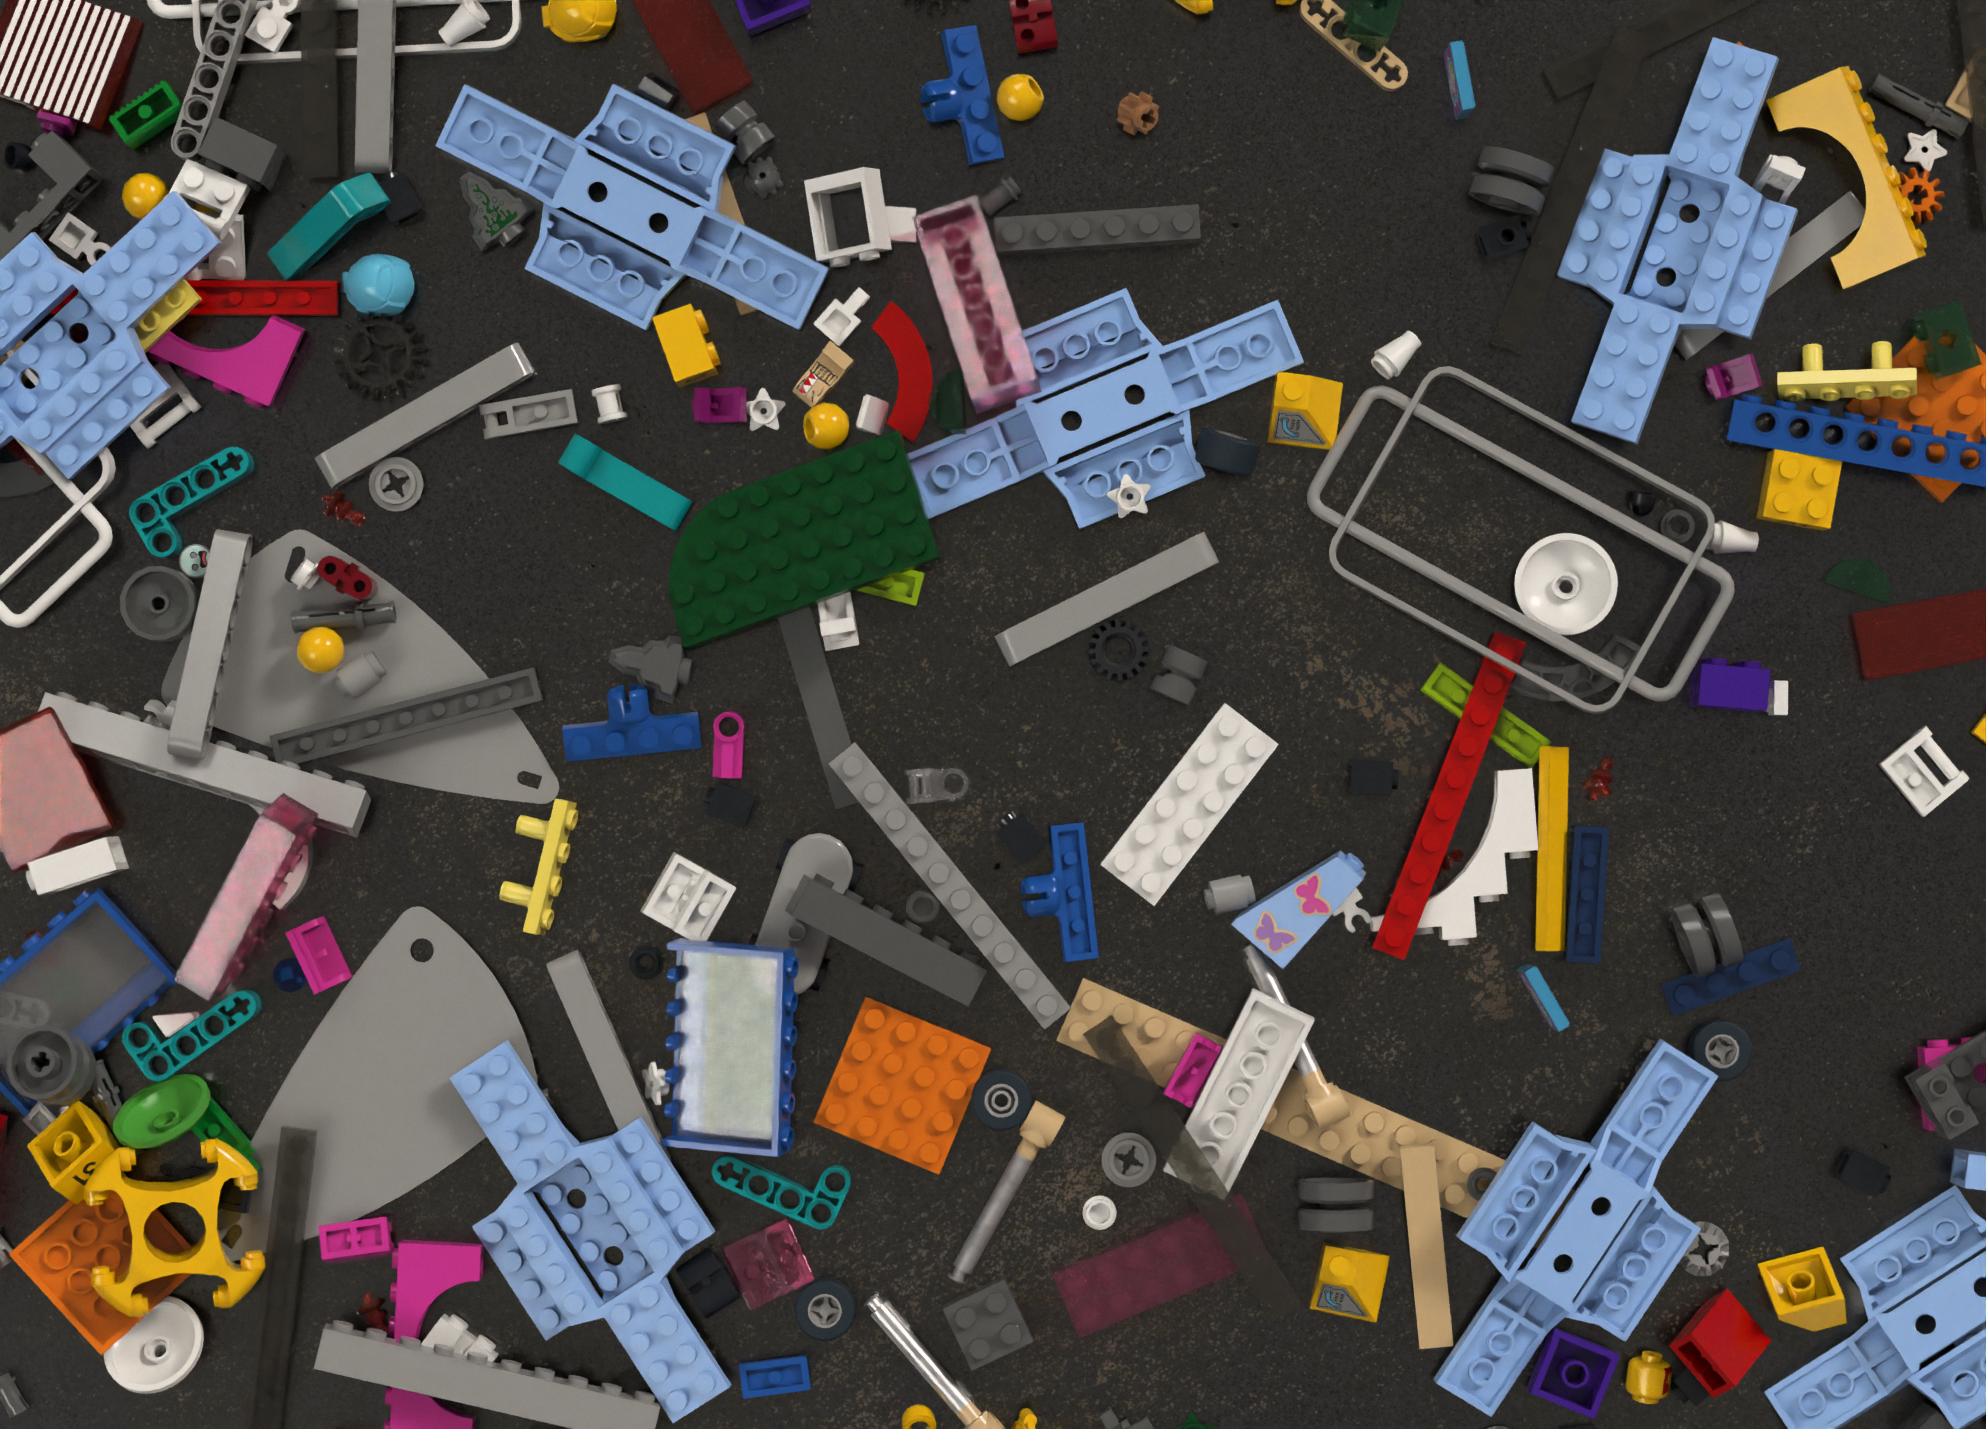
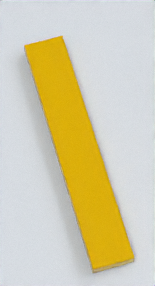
(1552, 848)

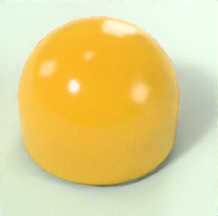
(916, 1414)

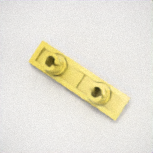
(166, 314)
(1836, 384)
(554, 853)

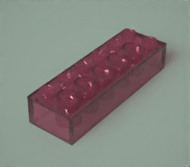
(976, 304)
(247, 897)
(1145, 1271)

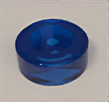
(289, 975)

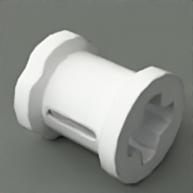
(609, 404)

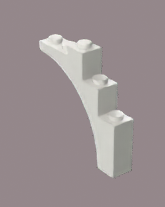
(1509, 830)

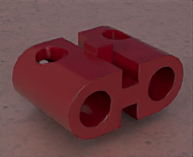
(1033, 25)
(347, 578)

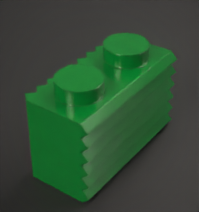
(147, 115)

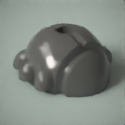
(757, 185)

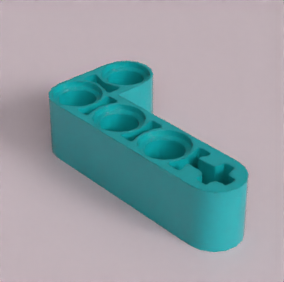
(327, 224)
(624, 482)
(194, 496)
(197, 1030)
(778, 1184)

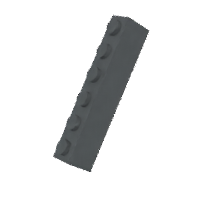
(1097, 230)
(885, 939)

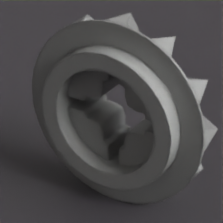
(380, 481)
(1135, 1174)
(1715, 1257)

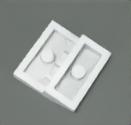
(688, 898)

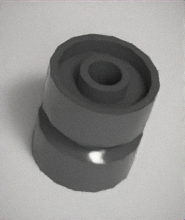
(742, 130)
(1178, 675)

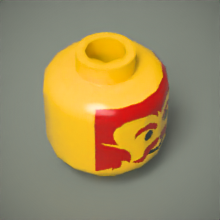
(1648, 1377)

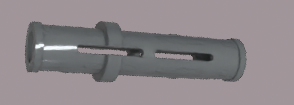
(1931, 113)
(341, 617)
(107, 1097)

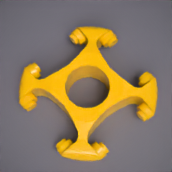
(149, 1261)

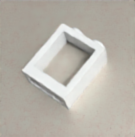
(822, 220)
(76, 866)

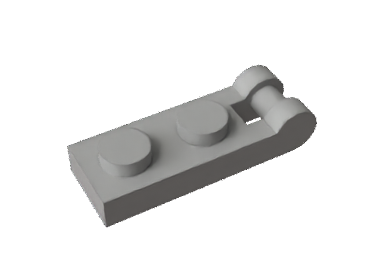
(529, 414)

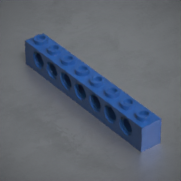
(1743, 430)

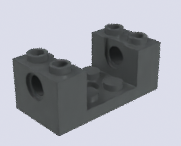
(74, 182)
(1949, 1090)

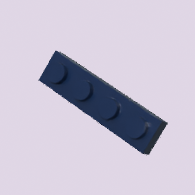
(1586, 894)
(1758, 968)

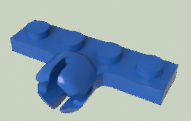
(965, 96)
(631, 730)
(1066, 892)

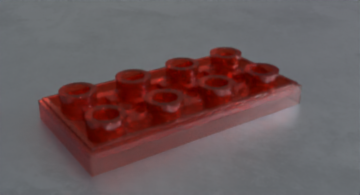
(695, 49)
(1922, 634)

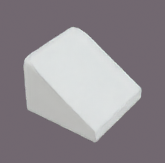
(901, 224)
(872, 415)
(174, 1022)
(42, 1116)

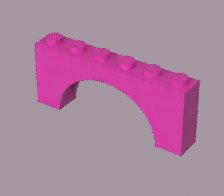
(249, 369)
(422, 1275)

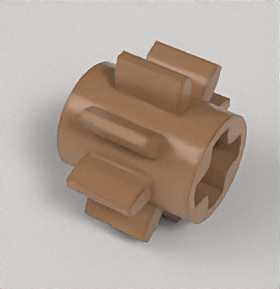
(1137, 113)

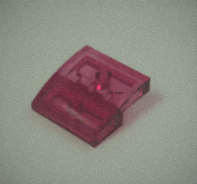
(768, 1264)

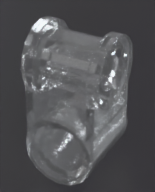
(933, 785)

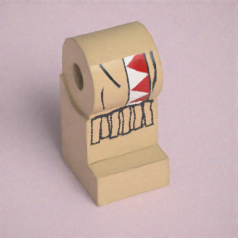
(823, 375)

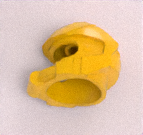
(579, 19)

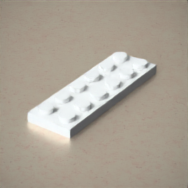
(1189, 804)
(1245, 1082)

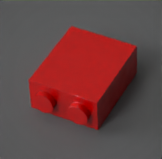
(1720, 1343)

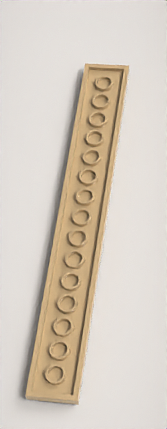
(1363, 1141)

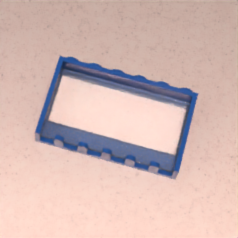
(81, 977)
(732, 1047)

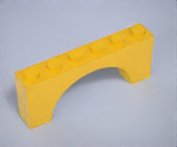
(1887, 231)

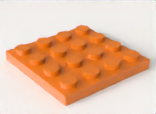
(1943, 404)
(902, 1085)
(84, 1236)

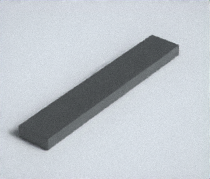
(818, 696)

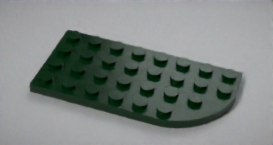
(799, 540)

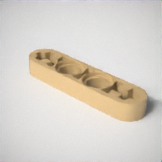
(1349, 47)

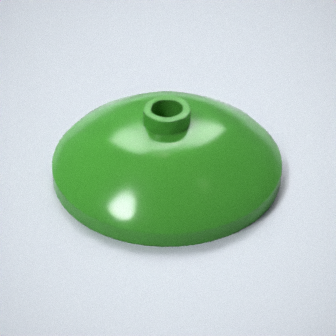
(162, 1112)

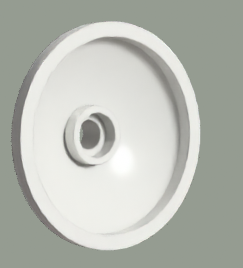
(1571, 560)
(135, 1358)

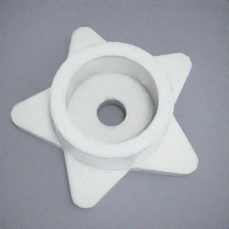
(1915, 153)
(770, 418)
(1120, 496)
(655, 1083)

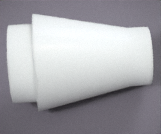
(466, 20)
(1395, 355)
(1732, 539)

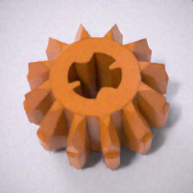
(1925, 189)

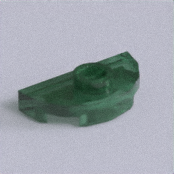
(948, 403)
(1860, 577)

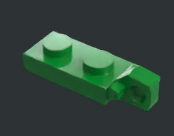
(218, 1125)

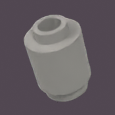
(360, 675)
(1229, 894)

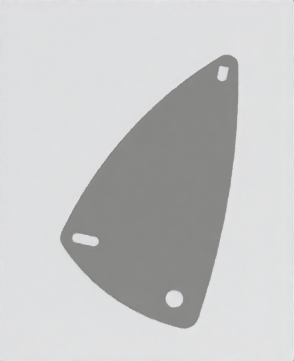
(274, 693)
(381, 1080)

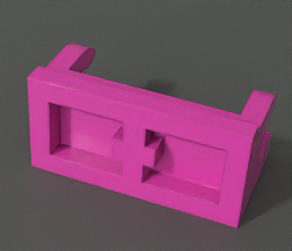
(318, 955)
(1192, 1070)
(356, 1240)

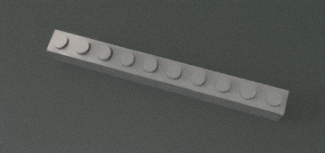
(222, 771)
(949, 885)
(481, 1382)

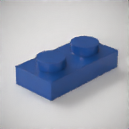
(774, 1376)

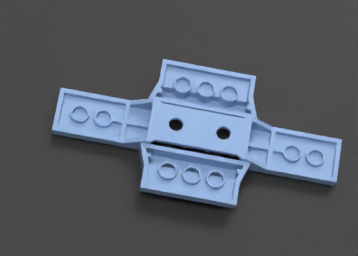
(1719, 260)
(602, 265)
(1080, 348)
(106, 383)
(630, 1204)
(1615, 1256)
(1903, 1273)

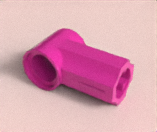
(728, 749)

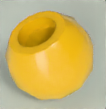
(1019, 97)
(143, 194)
(826, 426)
(320, 650)

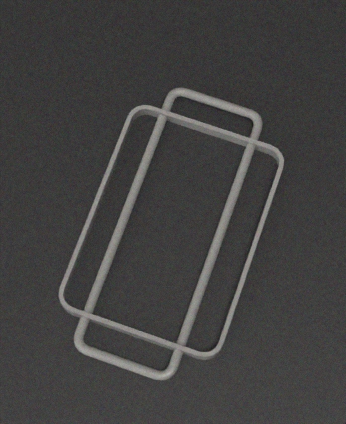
(1413, 407)

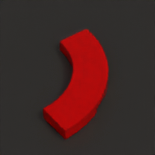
(913, 370)

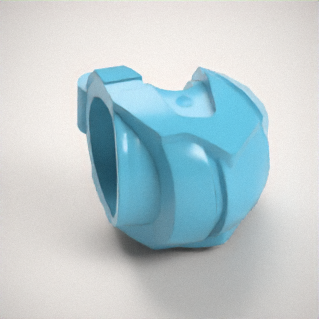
(379, 284)

